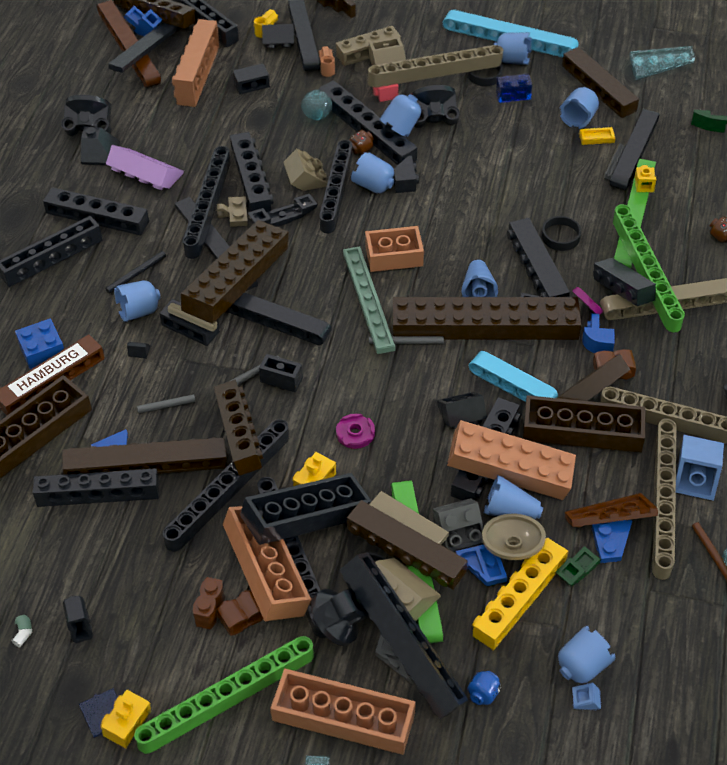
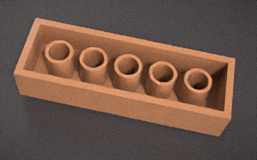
(196, 63)
(513, 458)
(268, 571)
(343, 711)

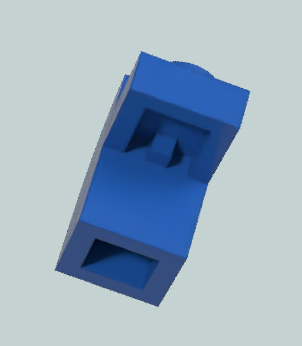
(142, 22)
(596, 338)

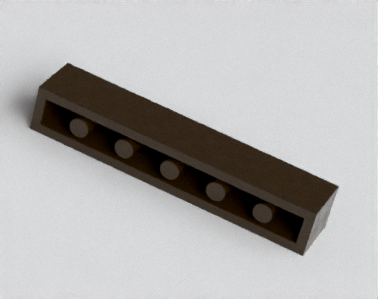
(600, 81)
(407, 545)

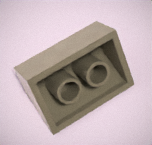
(411, 590)

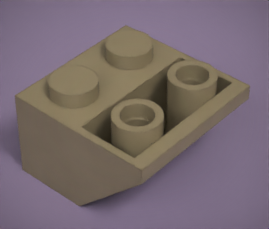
(386, 51)
(305, 171)

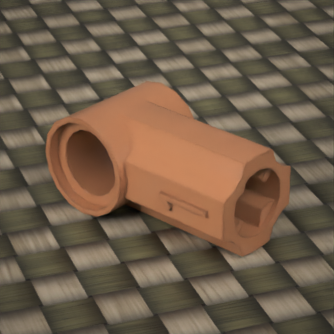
(327, 62)

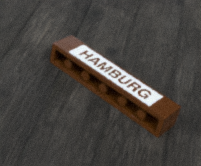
(69, 362)

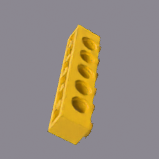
(493, 633)

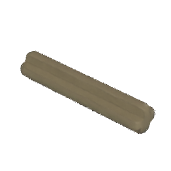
(175, 309)

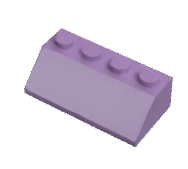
(143, 167)

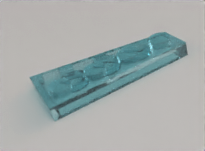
(659, 60)

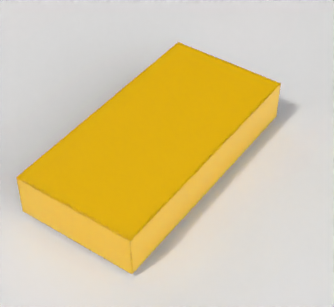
(597, 136)

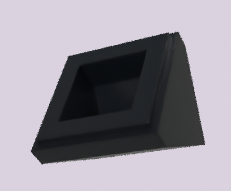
(138, 350)

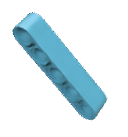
(509, 377)

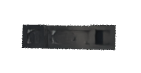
(286, 214)

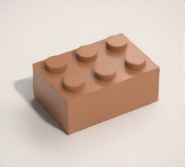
(394, 248)

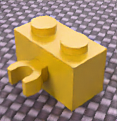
(315, 469)
(128, 714)

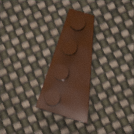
(619, 509)

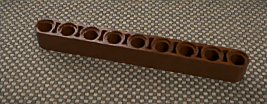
(125, 39)

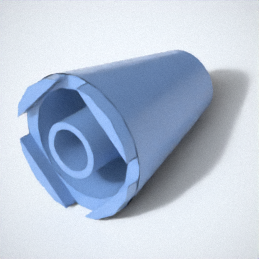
(479, 281)
(510, 499)

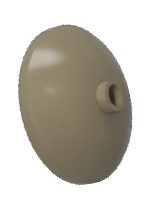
(513, 536)

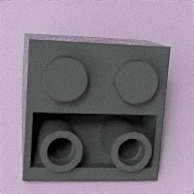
(462, 522)

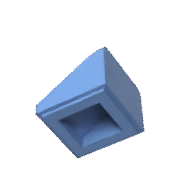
(586, 697)

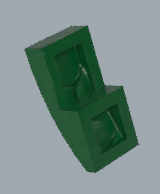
(706, 121)
(578, 567)

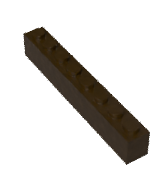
(163, 456)

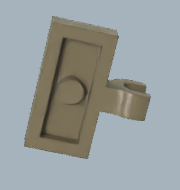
(236, 211)

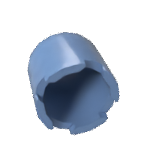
(515, 47)
(579, 107)
(402, 114)
(373, 173)
(136, 299)
(584, 656)

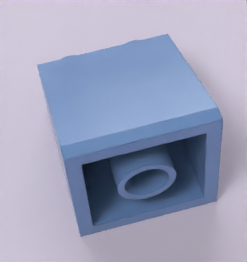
(699, 467)

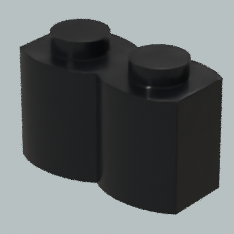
(77, 619)

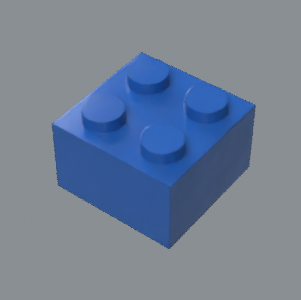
(39, 342)

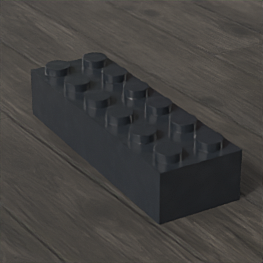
(302, 508)

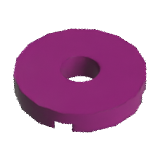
(587, 300)
(359, 439)

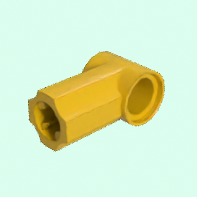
(268, 18)

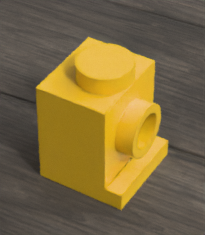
(645, 174)

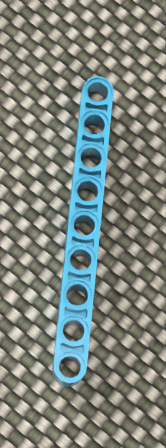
(491, 29)

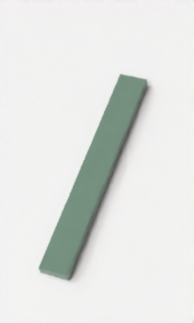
(369, 300)

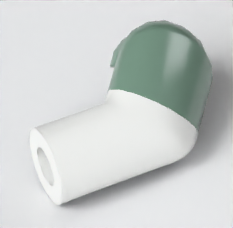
(25, 630)

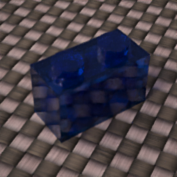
(514, 88)

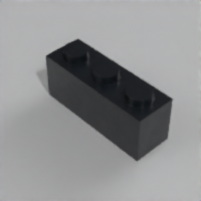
(185, 327)

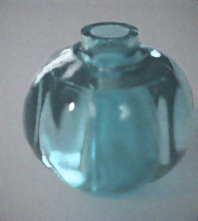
(316, 104)

